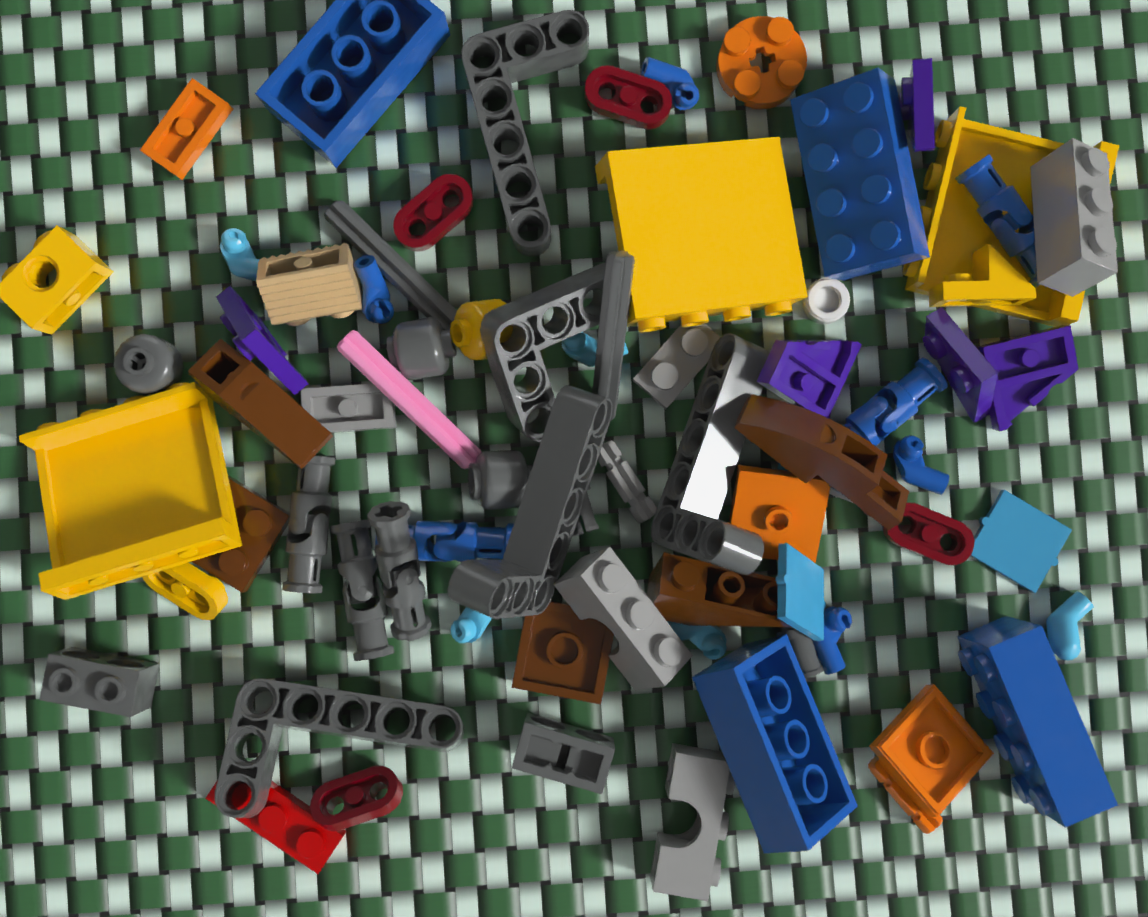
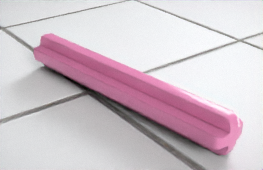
(408, 399)

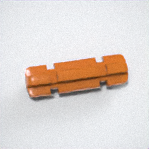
(903, 798)

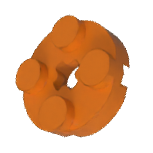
(775, 40)

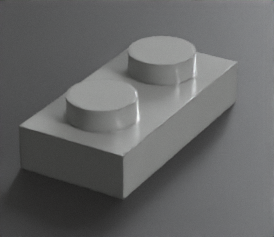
(676, 363)
(349, 407)

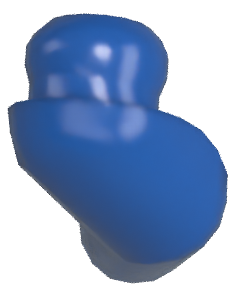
(676, 79)
(375, 293)
(912, 468)
(827, 651)

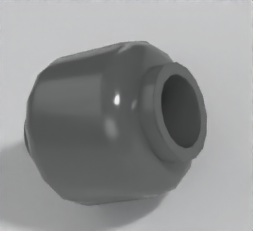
(420, 348)
(148, 364)
(499, 479)

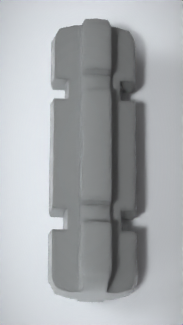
(626, 482)

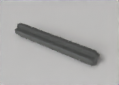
(390, 263)
(613, 325)

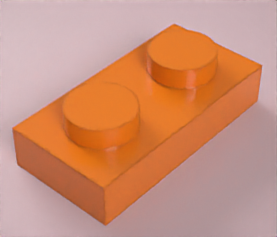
(187, 129)

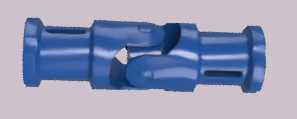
(994, 198)
(896, 402)
(459, 541)

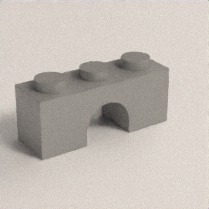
(606, 591)
(688, 861)

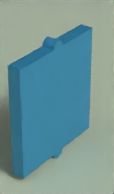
(1019, 541)
(800, 592)

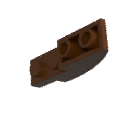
(819, 446)

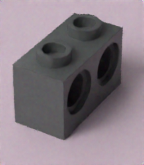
(99, 681)
(564, 753)

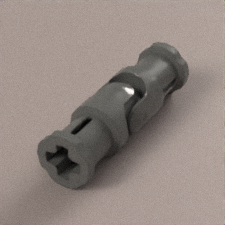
(308, 551)
(358, 570)
(399, 570)

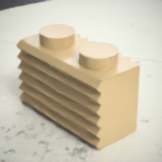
(309, 285)

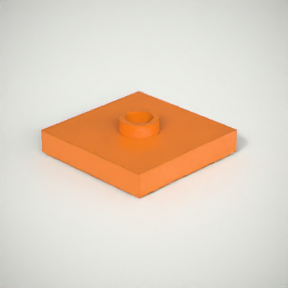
(780, 509)
(931, 750)

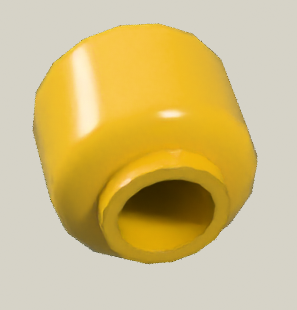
(466, 327)

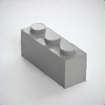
(1073, 218)

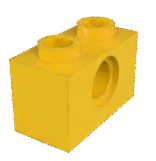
(77, 278)

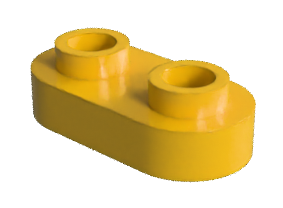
(190, 589)

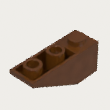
(259, 403)
(710, 595)

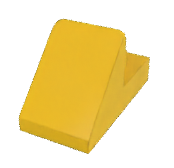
(991, 284)

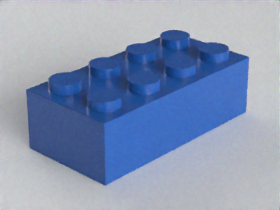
(352, 70)
(859, 176)
(1035, 720)
(775, 745)

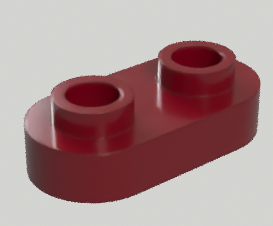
(630, 93)
(430, 210)
(925, 535)
(359, 798)

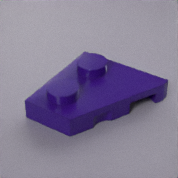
(918, 104)
(256, 340)
(961, 363)
(1028, 370)
(809, 371)

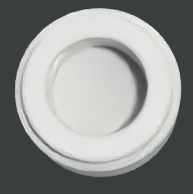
(826, 301)

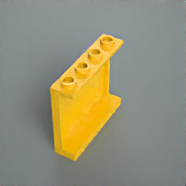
(956, 228)
(705, 230)
(133, 490)

